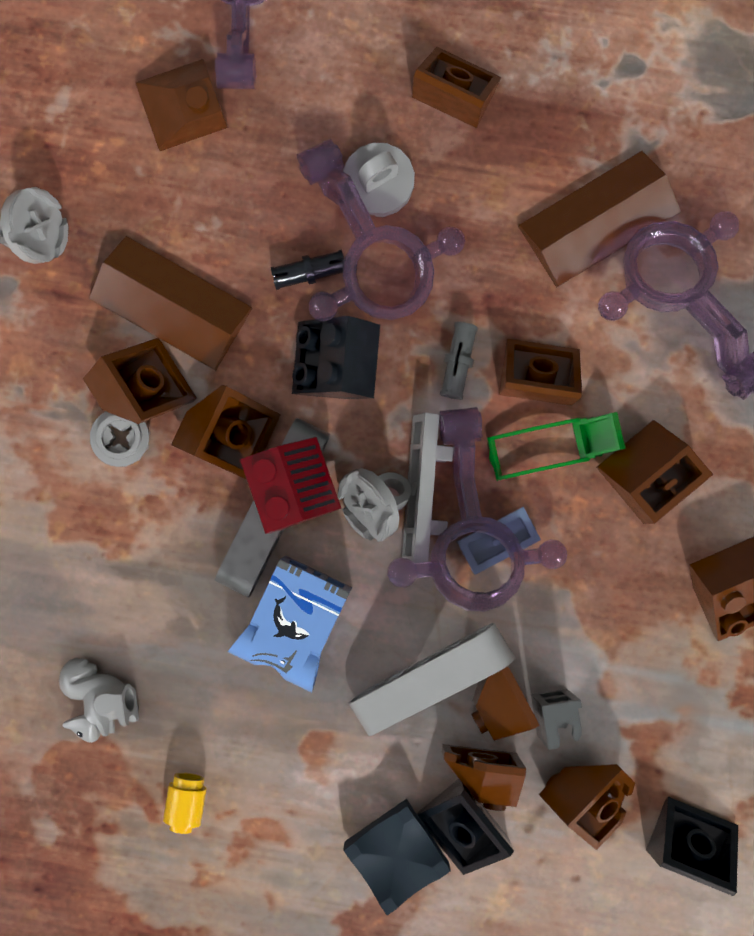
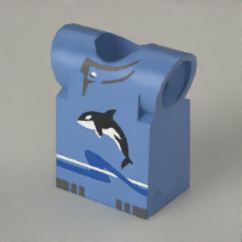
(293, 622)

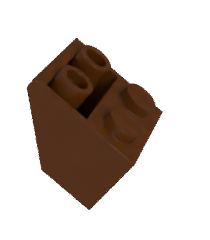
(654, 472)
(726, 589)

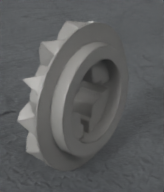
(102, 437)

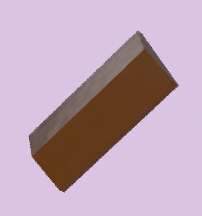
(600, 217)
(169, 302)

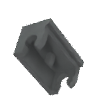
(555, 711)

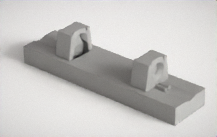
(421, 476)

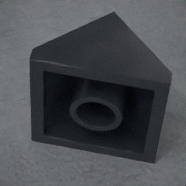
(465, 829)
(696, 845)

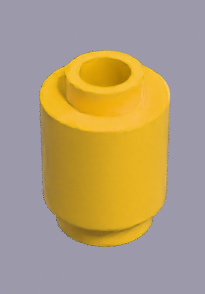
(185, 803)

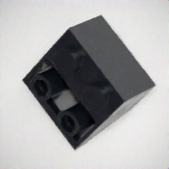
(336, 358)

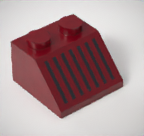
(290, 484)

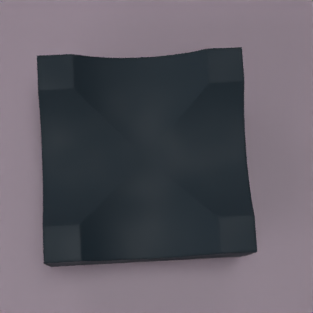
(396, 856)

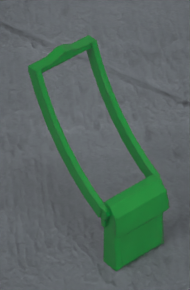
(593, 438)

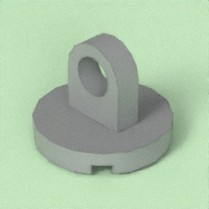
(381, 177)
(33, 225)
(370, 503)

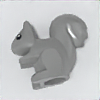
(103, 699)

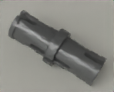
(455, 381)

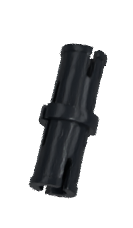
(308, 269)

